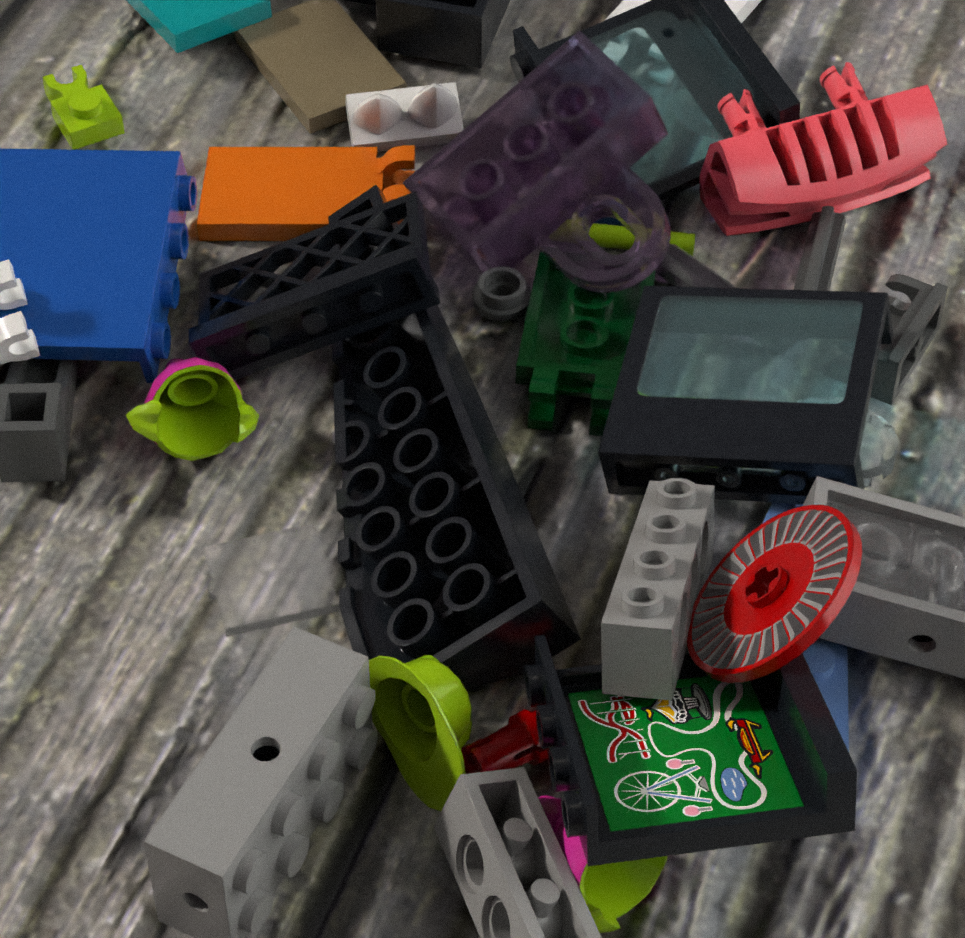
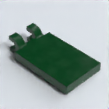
(574, 344)

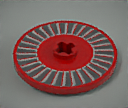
(774, 593)

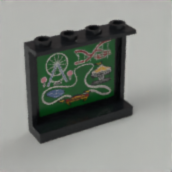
(695, 770)

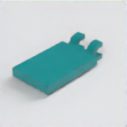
(195, 22)

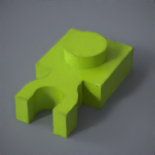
(82, 112)

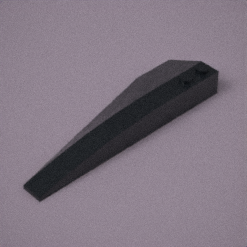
(430, 507)

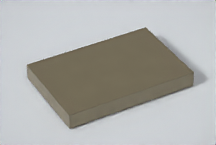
(316, 58)

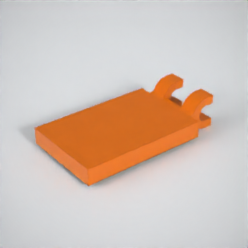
(291, 189)

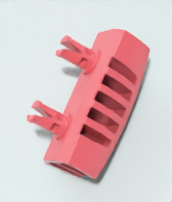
(827, 159)

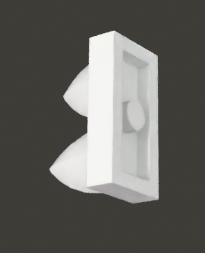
(404, 116)

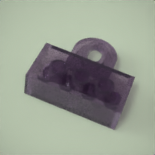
(550, 167)

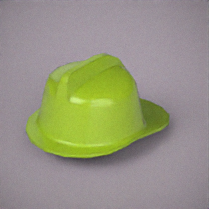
(424, 722)

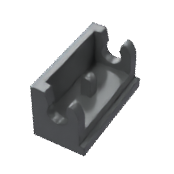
(913, 331)

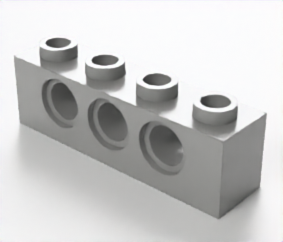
(656, 590)
(510, 860)

